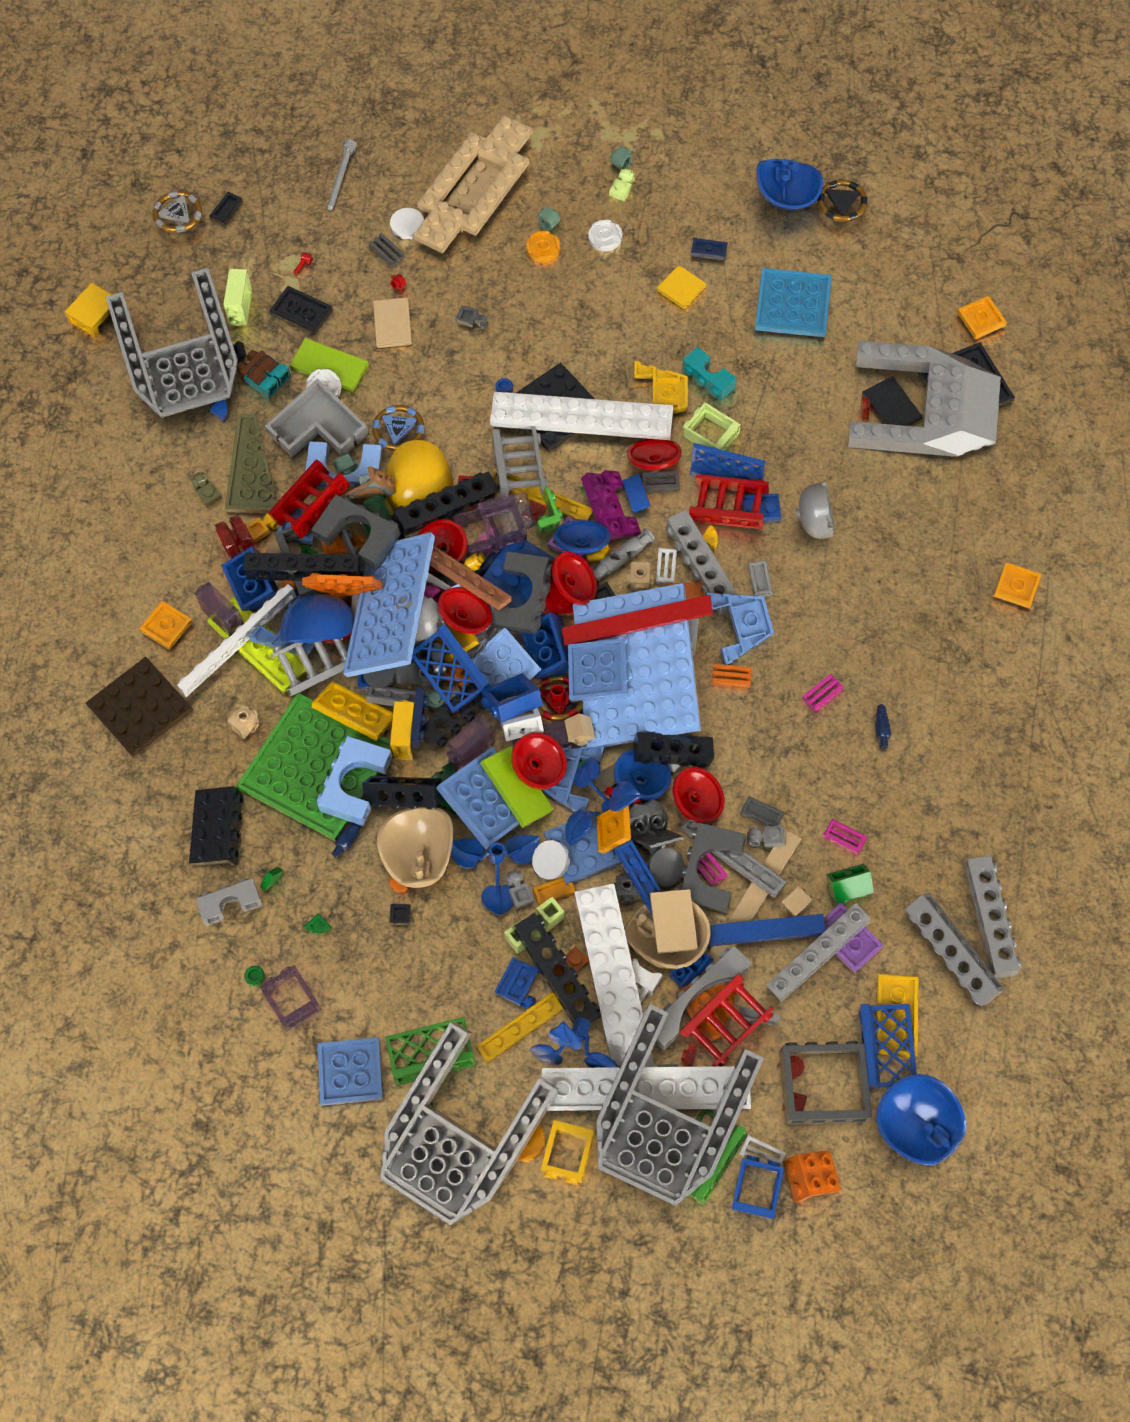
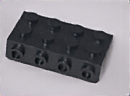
(216, 826)

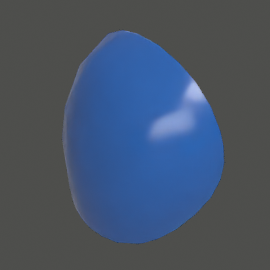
(788, 183)
(316, 619)
(921, 1119)

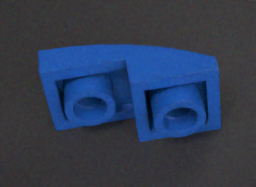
(636, 493)
(686, 975)

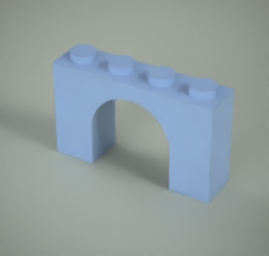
(371, 456)
(352, 755)

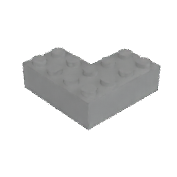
(316, 413)

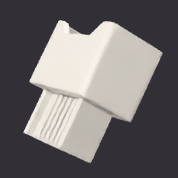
(645, 980)

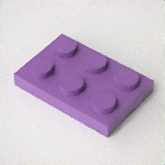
(859, 948)

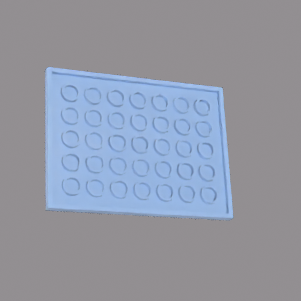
(658, 673)

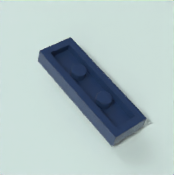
(419, 718)

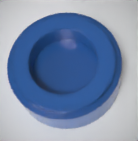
(504, 385)

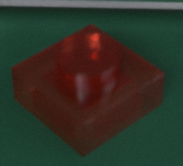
(538, 510)
(689, 1055)

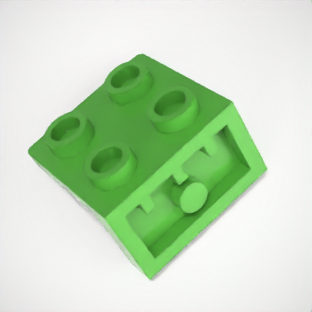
(553, 519)

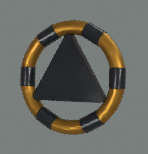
(842, 200)

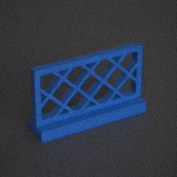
(718, 467)
(460, 656)
(869, 1039)

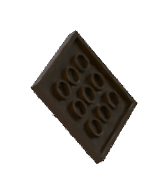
(139, 706)

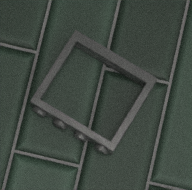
(288, 535)
(822, 1117)

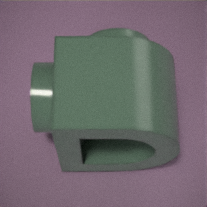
(621, 158)
(548, 218)
(345, 464)
(435, 701)

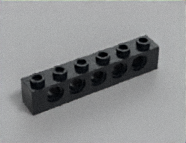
(483, 482)
(297, 566)
(545, 966)

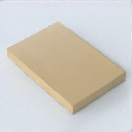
(392, 322)
(673, 921)

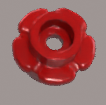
(397, 282)

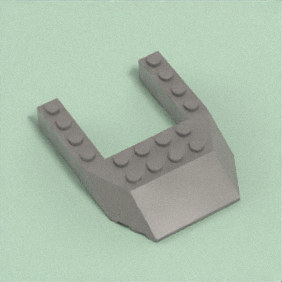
(185, 372)
(958, 402)
(654, 1143)
(439, 1159)

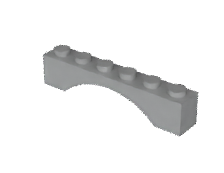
(717, 973)

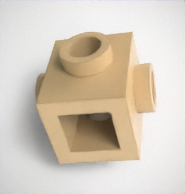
(639, 576)
(244, 721)

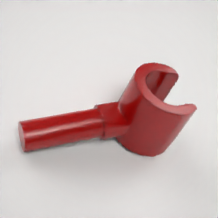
(305, 258)

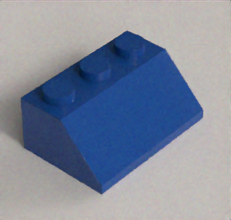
(249, 593)
(548, 647)

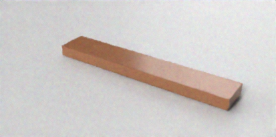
(469, 579)

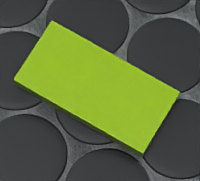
(317, 356)
(524, 802)

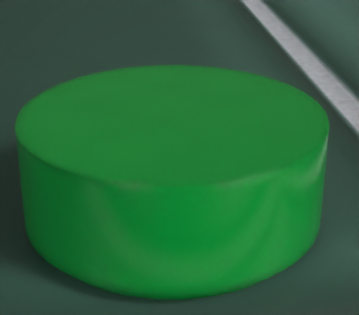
(254, 976)

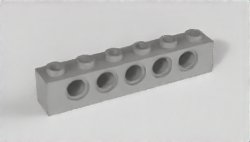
(684, 524)
(985, 867)
(965, 952)
(818, 953)

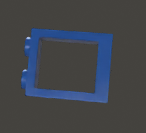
(526, 701)
(752, 1209)

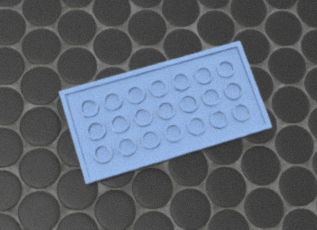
(381, 632)

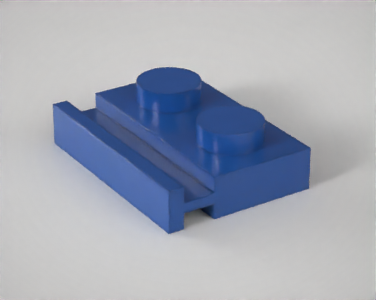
(769, 506)
(516, 981)

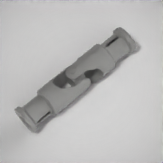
(623, 554)

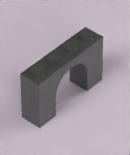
(342, 513)
(528, 616)
(708, 840)

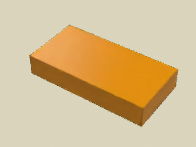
(555, 889)

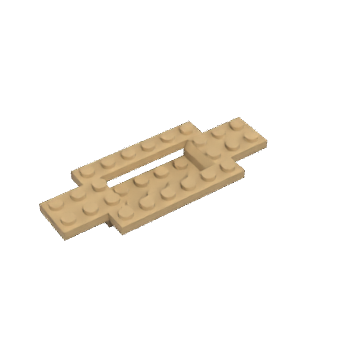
(480, 189)

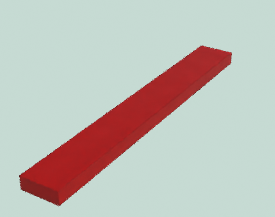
(638, 620)

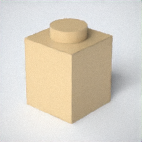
(579, 729)
(796, 902)

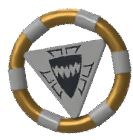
(176, 211)

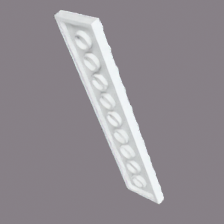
(581, 415)
(610, 968)
(668, 1085)

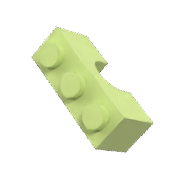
(552, 916)

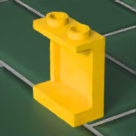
(89, 309)

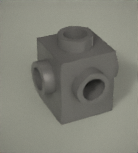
(625, 889)

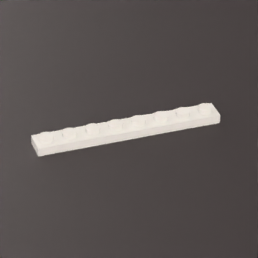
(236, 640)

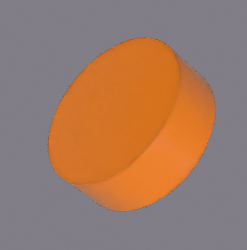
(397, 887)

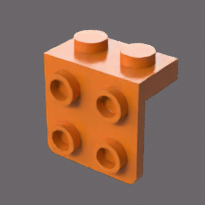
(811, 1175)

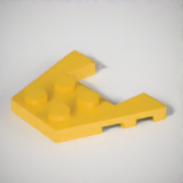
(668, 386)

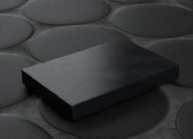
(300, 310)
(892, 403)

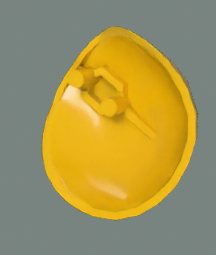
(417, 471)

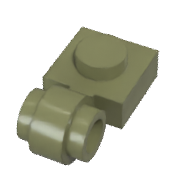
(208, 492)

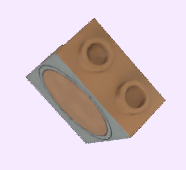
(379, 484)

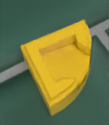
(711, 537)

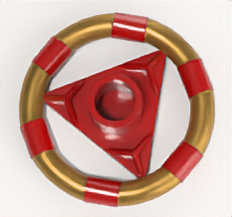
(557, 698)

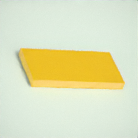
(353, 711)
(897, 990)

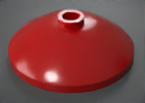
(654, 454)
(447, 536)
(574, 578)
(464, 611)
(547, 757)
(704, 791)

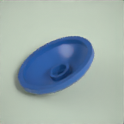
(582, 536)
(653, 776)

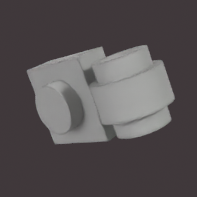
(772, 837)
(520, 894)

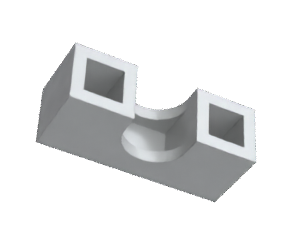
(212, 904)

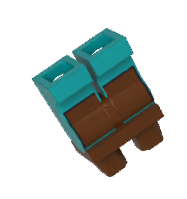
(263, 373)

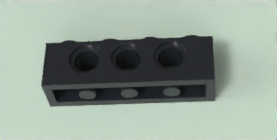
(438, 739)
(681, 744)
(376, 786)

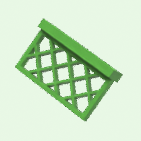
(410, 1072)
(734, 1142)

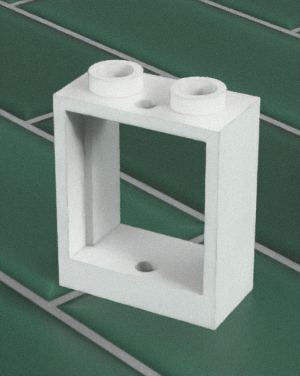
(531, 723)

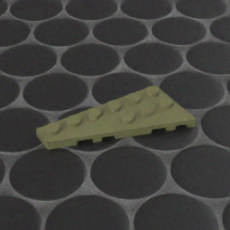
(250, 479)

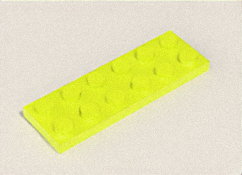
(260, 657)

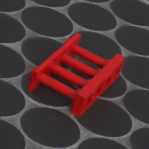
(300, 491)
(729, 517)
(721, 999)

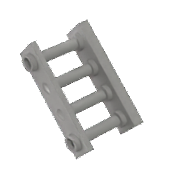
(502, 456)
(313, 677)

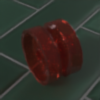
(233, 538)

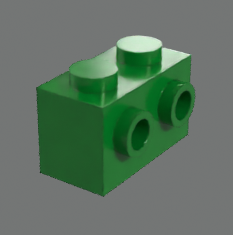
(850, 883)

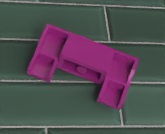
(606, 505)

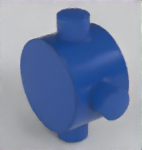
(528, 1002)

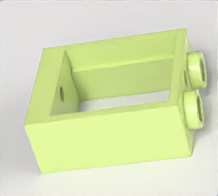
(238, 297)
(718, 418)

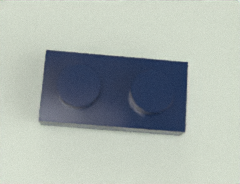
(709, 249)

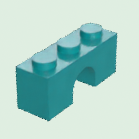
(717, 384)

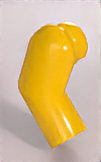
(599, 555)

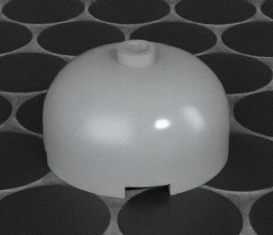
(816, 511)
(429, 619)

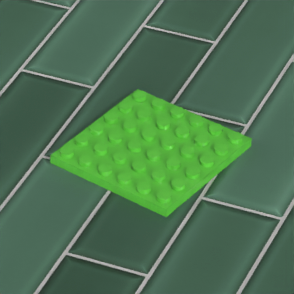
(295, 764)

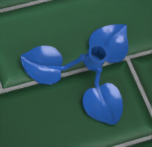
(622, 796)
(468, 851)
(572, 1038)

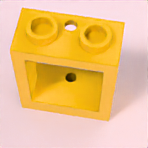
(402, 729)
(571, 1131)

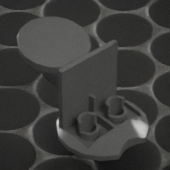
(409, 673)
(650, 831)

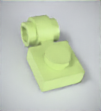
(621, 188)

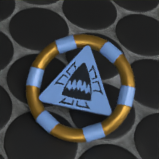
(397, 426)

